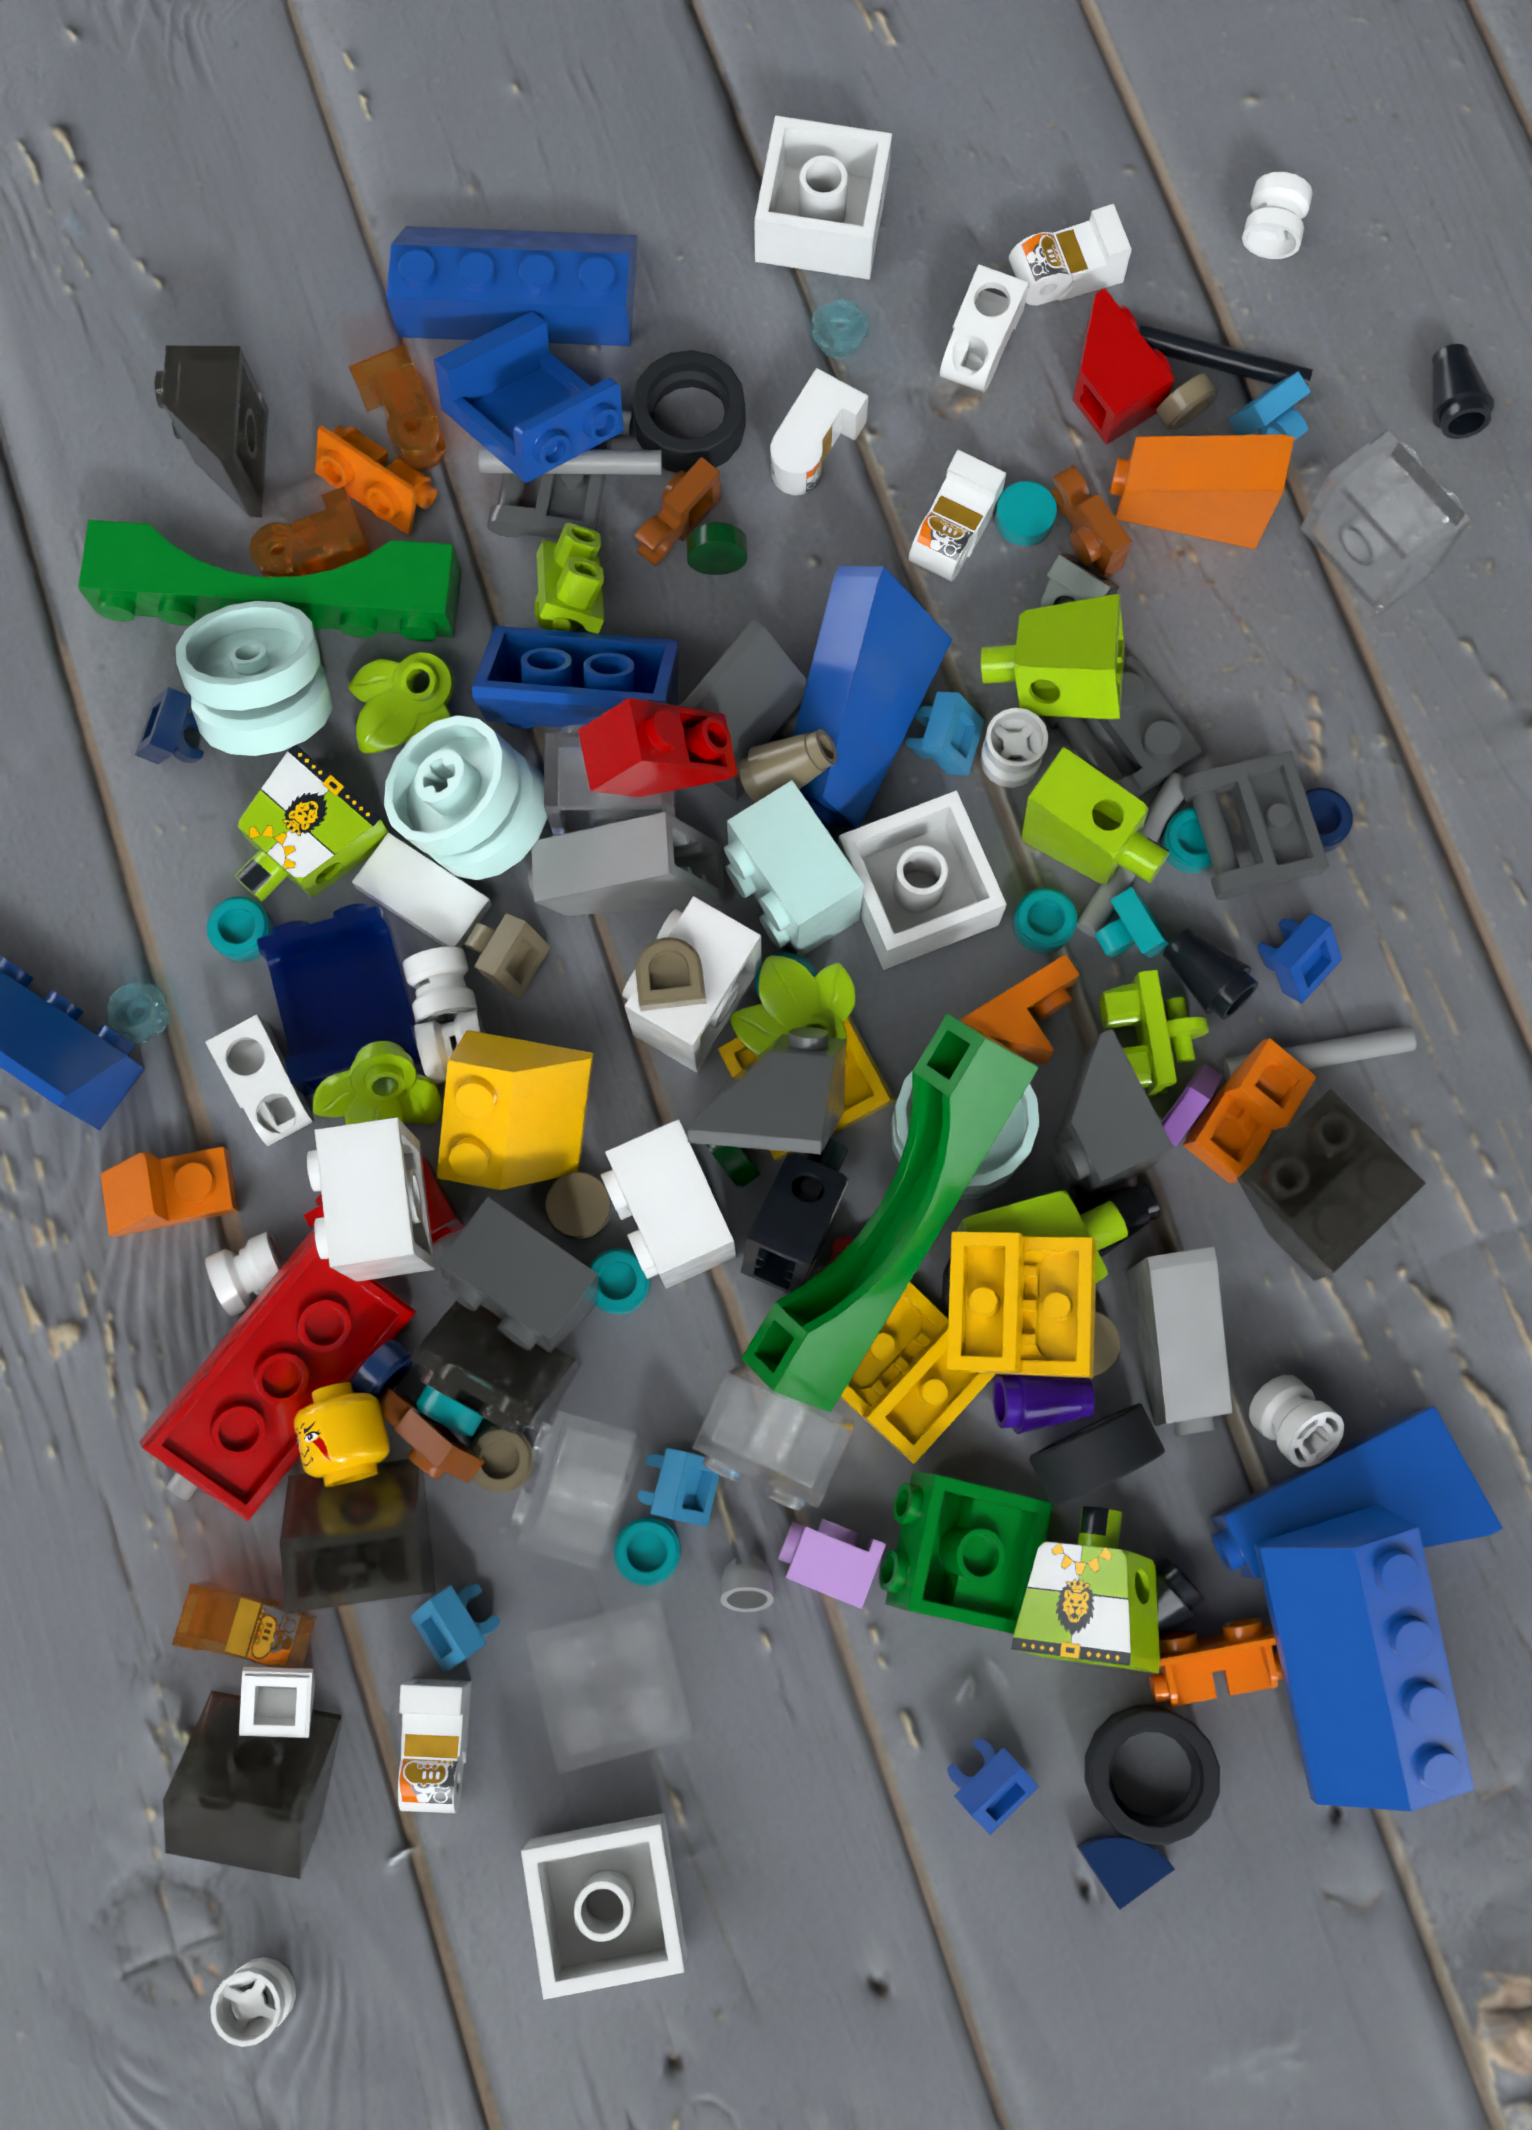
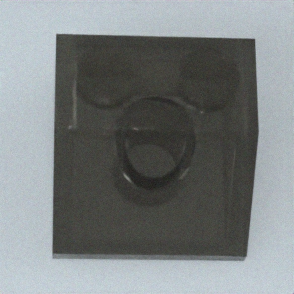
(218, 417)
(249, 1796)

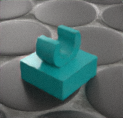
(1134, 928)

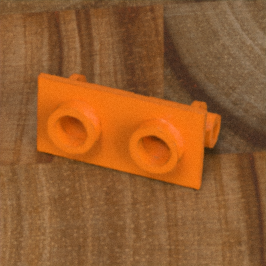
(356, 463)
(1240, 1652)

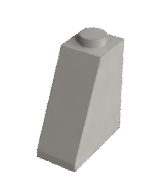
(627, 868)
(1182, 1338)

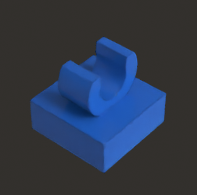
(1304, 957)
(994, 1789)

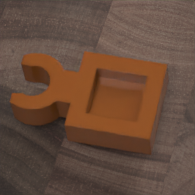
(684, 505)
(1094, 529)
(433, 1445)

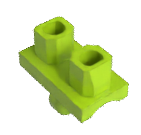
(570, 581)
(1143, 1007)

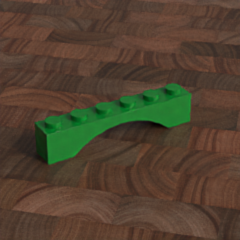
(393, 590)
(825, 1327)

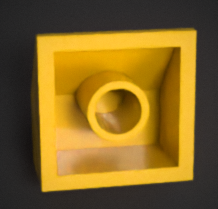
(512, 1111)

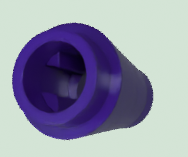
(1040, 1401)

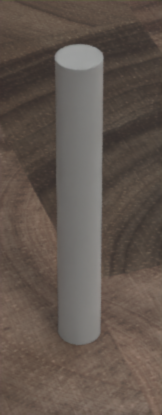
(591, 462)
(1157, 819)
(1342, 1049)

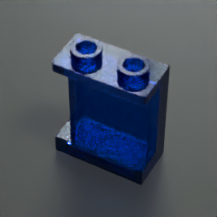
(338, 991)

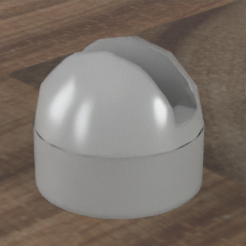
(746, 1585)

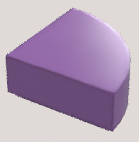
(1191, 1102)

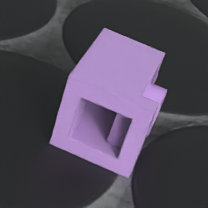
(830, 1561)

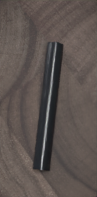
(1221, 357)

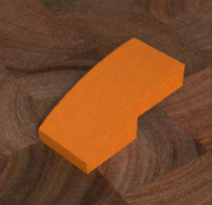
(1248, 1108)

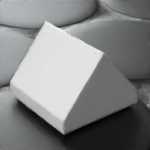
(276, 1702)

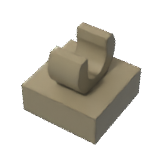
(508, 954)

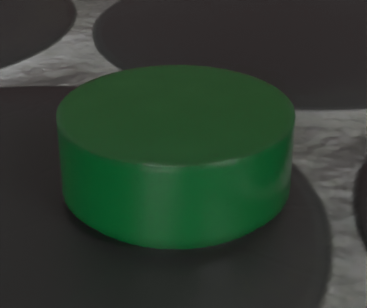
(716, 548)
(735, 1164)

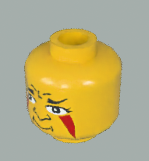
(341, 1435)

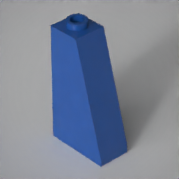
(866, 686)
(1401, 1466)

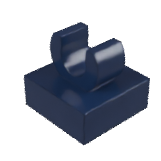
(165, 729)

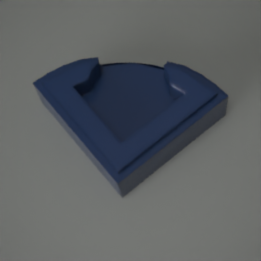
(1124, 1866)

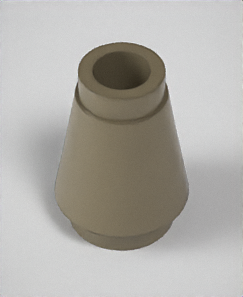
(788, 759)

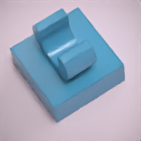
(1273, 410)
(950, 733)
(683, 1487)
(449, 1627)

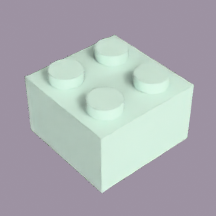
(792, 871)

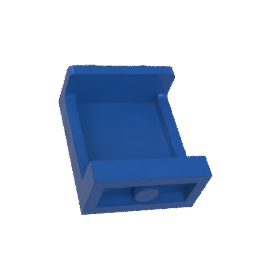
(525, 399)

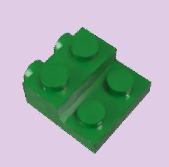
(963, 1551)

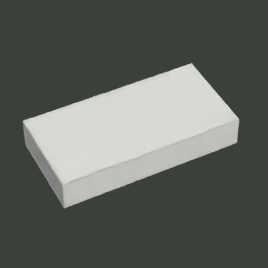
(421, 892)

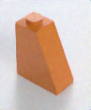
(1204, 484)

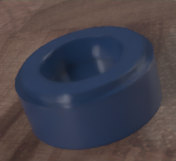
(1331, 816)
(383, 1368)

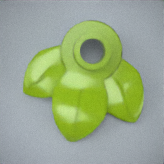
(392, 706)
(795, 1000)
(379, 1088)

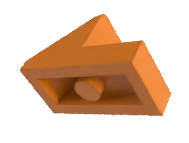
(1010, 1014)
(168, 1191)

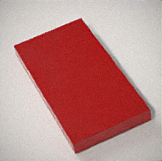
(237, 1413)

